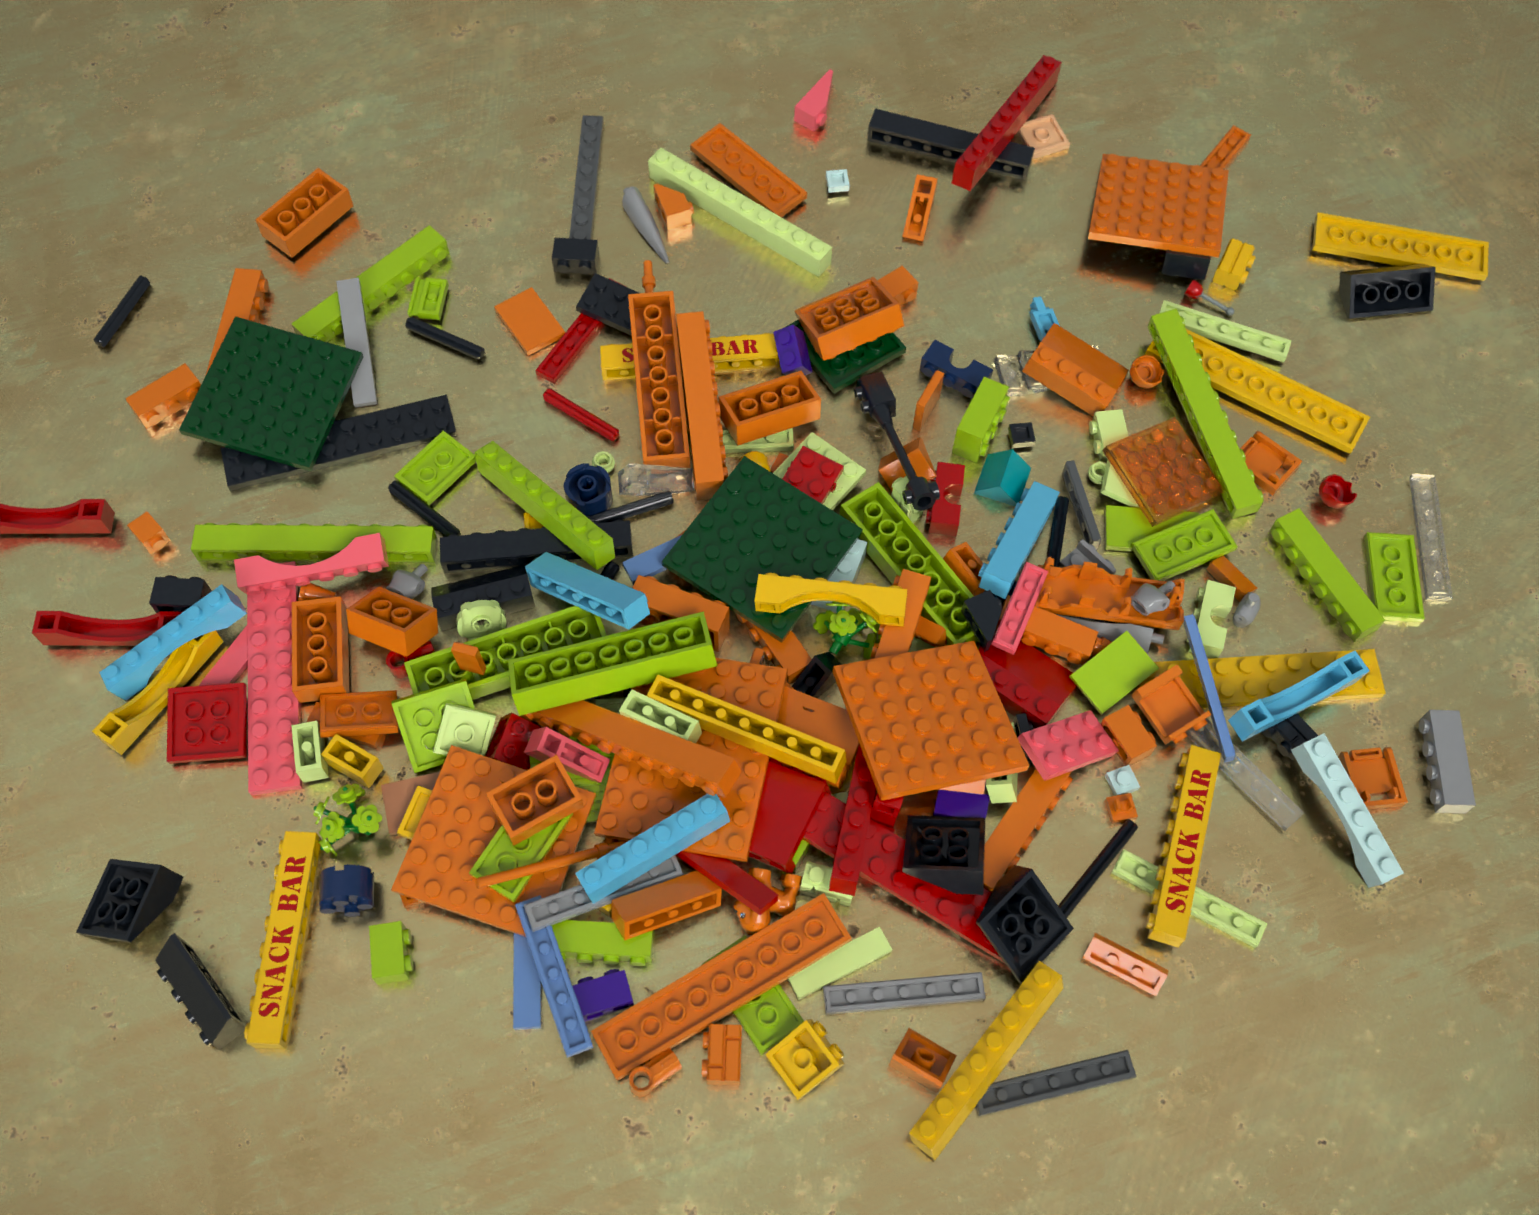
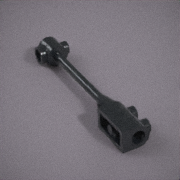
(881, 405)

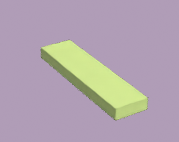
(840, 963)

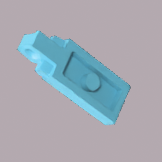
(1042, 317)

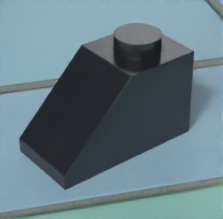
(982, 616)
(817, 675)

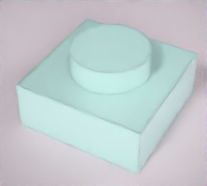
(837, 180)
(1122, 781)

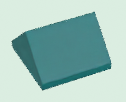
(1003, 477)

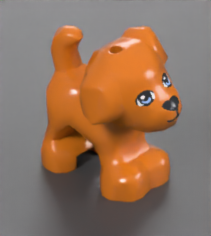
(786, 901)

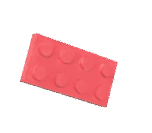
(1067, 745)

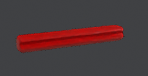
(581, 414)

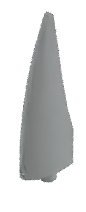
(643, 220)
(1112, 631)

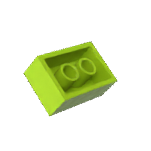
(981, 420)

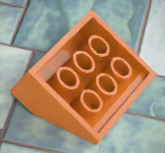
(850, 318)
(1075, 370)

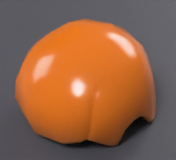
(1146, 371)

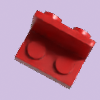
(511, 741)

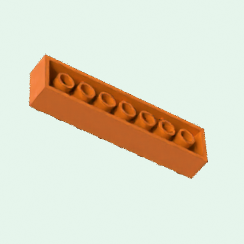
(659, 379)
(701, 404)

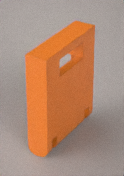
(1265, 459)
(1374, 776)

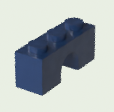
(961, 379)

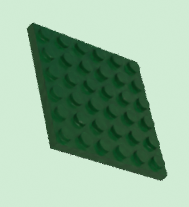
(272, 394)
(755, 529)

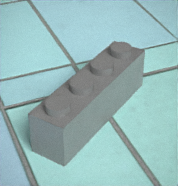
(1447, 762)

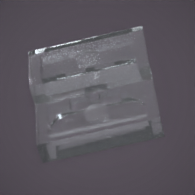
(1010, 374)

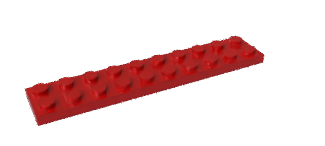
(883, 866)

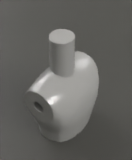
(408, 583)
(1151, 599)
(1247, 610)

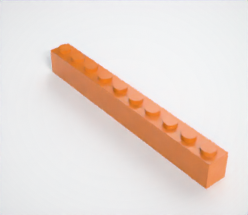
(643, 744)

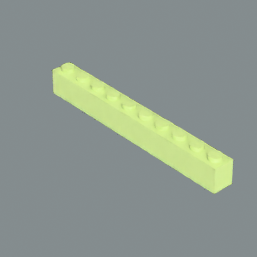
(740, 212)

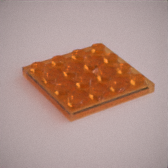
(1163, 471)

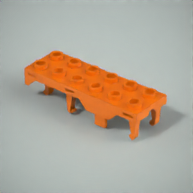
(1103, 596)

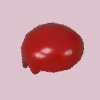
(1336, 492)

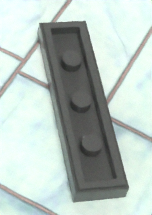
(1081, 504)

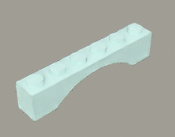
(1369, 847)

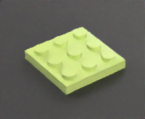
(848, 479)

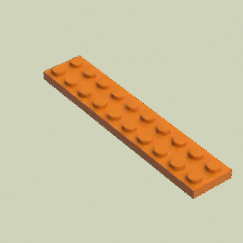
(720, 986)

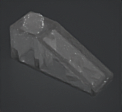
(654, 479)

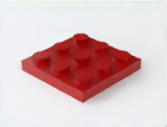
(206, 723)

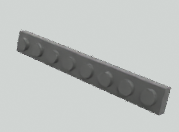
(586, 177)

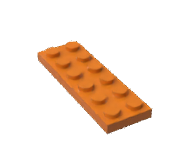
(748, 170)

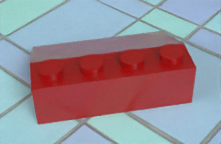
(1029, 682)

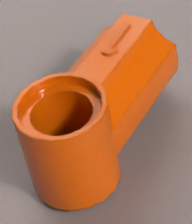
(655, 1071)

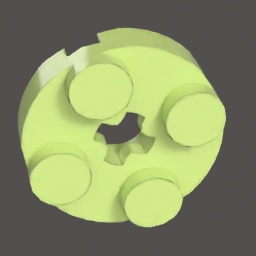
(480, 610)

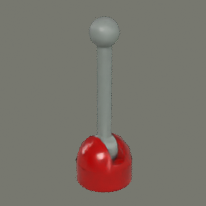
(1195, 291)

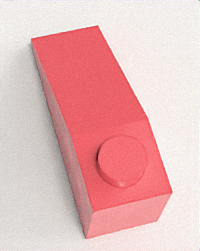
(813, 107)
(574, 757)

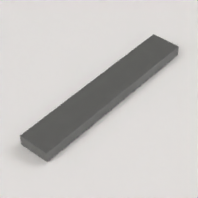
(1056, 1082)

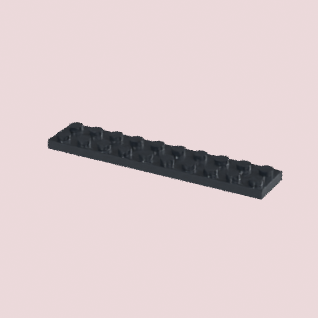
(351, 441)

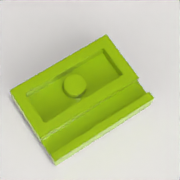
(428, 298)

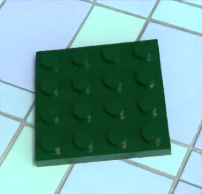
(853, 364)

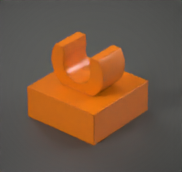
(1121, 808)

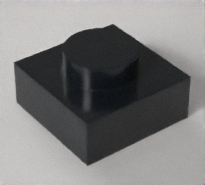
(1021, 435)

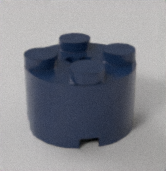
(588, 489)
(346, 890)

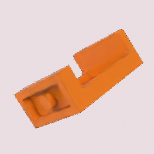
(1170, 706)

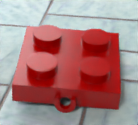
(813, 474)

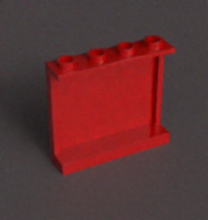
(784, 813)

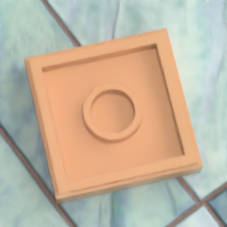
(1044, 136)

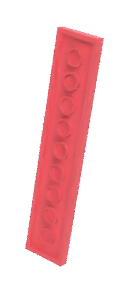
(270, 694)

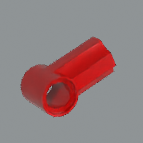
(393, 658)

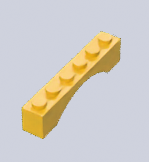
(780, 593)
(127, 722)

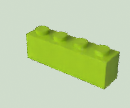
(601, 941)

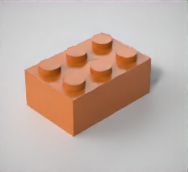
(392, 621)
(535, 800)

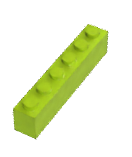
(1326, 575)

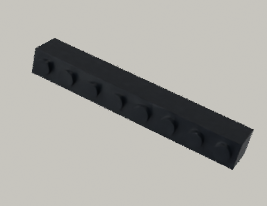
(942, 142)
(519, 547)

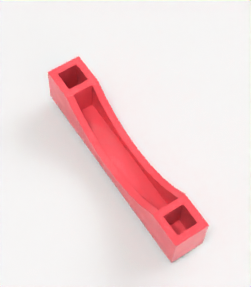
(360, 555)

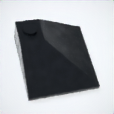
(946, 852)
(128, 899)
(1022, 921)

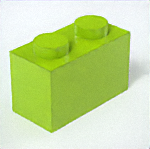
(390, 952)

